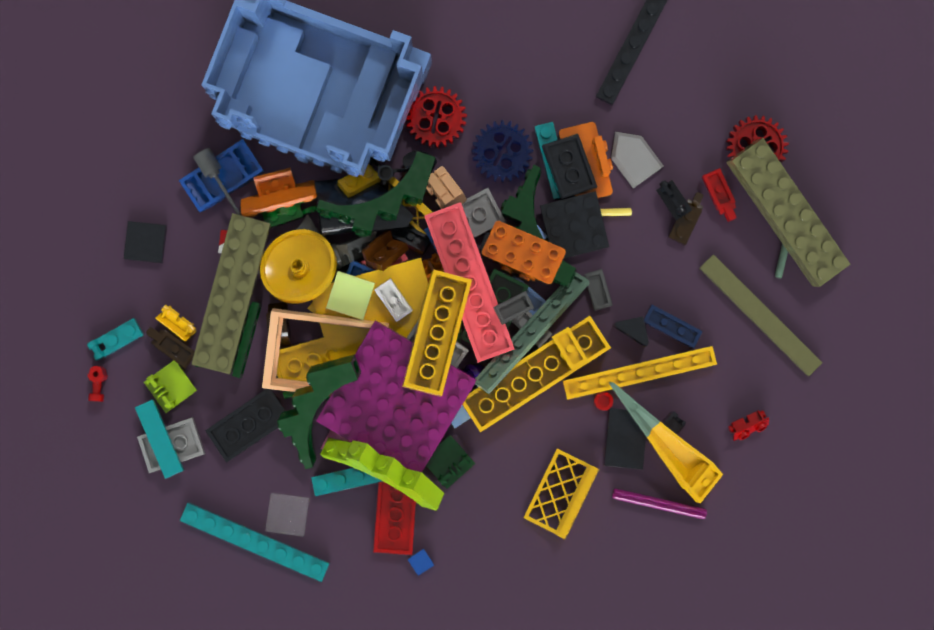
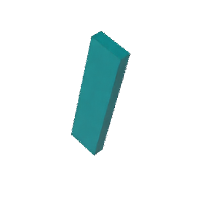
(159, 439)

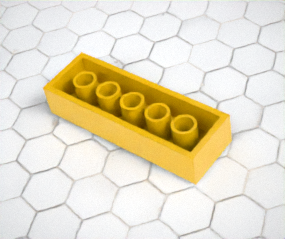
(436, 333)

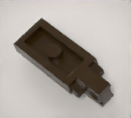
(684, 226)
(171, 346)

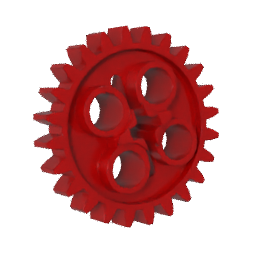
(452, 120)
(747, 132)

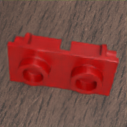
(743, 430)

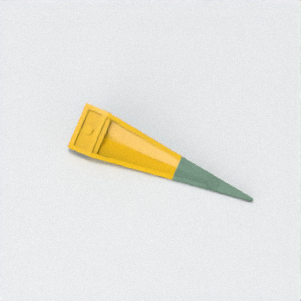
(687, 465)

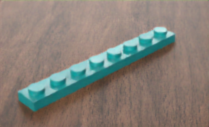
(254, 542)

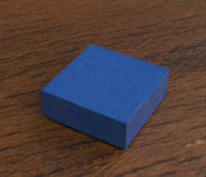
(420, 561)

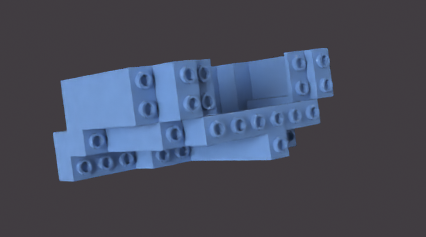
(313, 84)

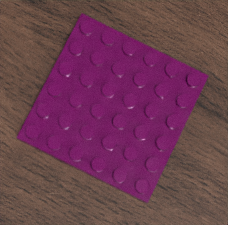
(384, 413)

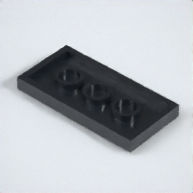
(246, 425)

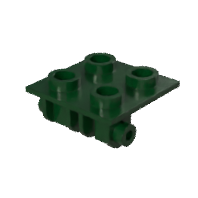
(449, 462)

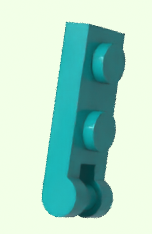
(116, 339)

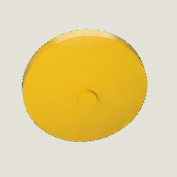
(298, 266)

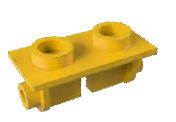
(179, 326)

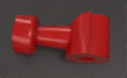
(97, 375)

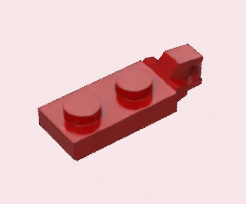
(720, 193)

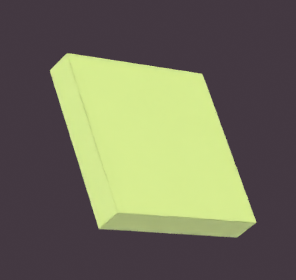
(350, 295)

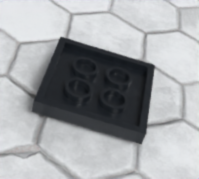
(575, 224)

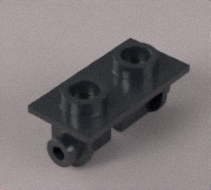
(673, 199)

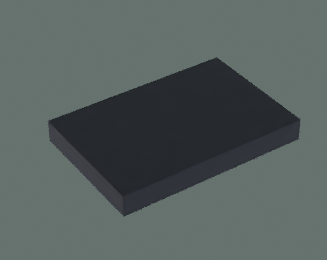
(569, 166)
(624, 441)

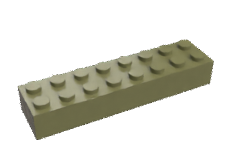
(788, 213)
(231, 294)

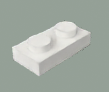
(393, 300)

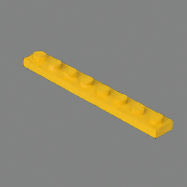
(640, 372)

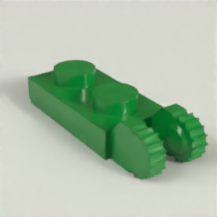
(287, 214)

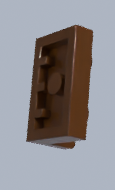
(383, 251)

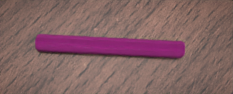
(659, 503)

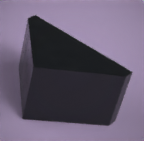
(634, 329)

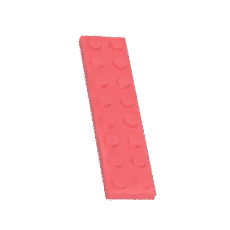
(462, 258)

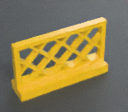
(576, 501)

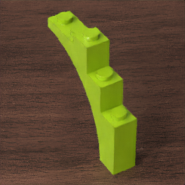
(385, 468)

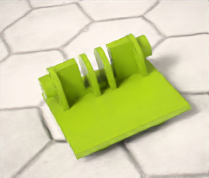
(170, 386)

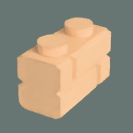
(444, 188)

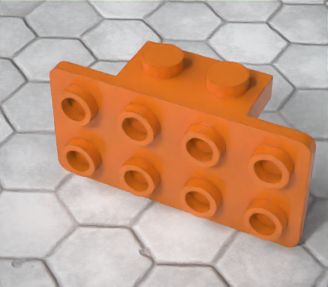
(595, 151)
(277, 191)
(523, 253)

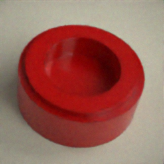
(603, 400)

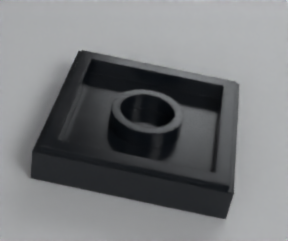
(145, 242)

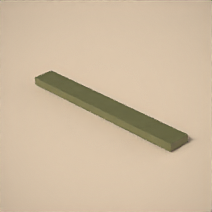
(760, 315)

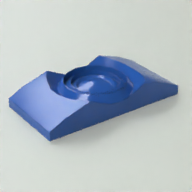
(237, 170)

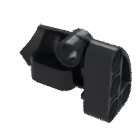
(329, 191)

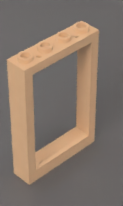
(274, 340)

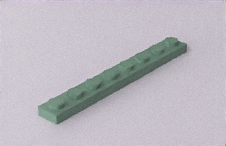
(530, 333)

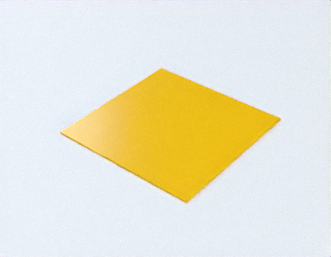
(410, 281)

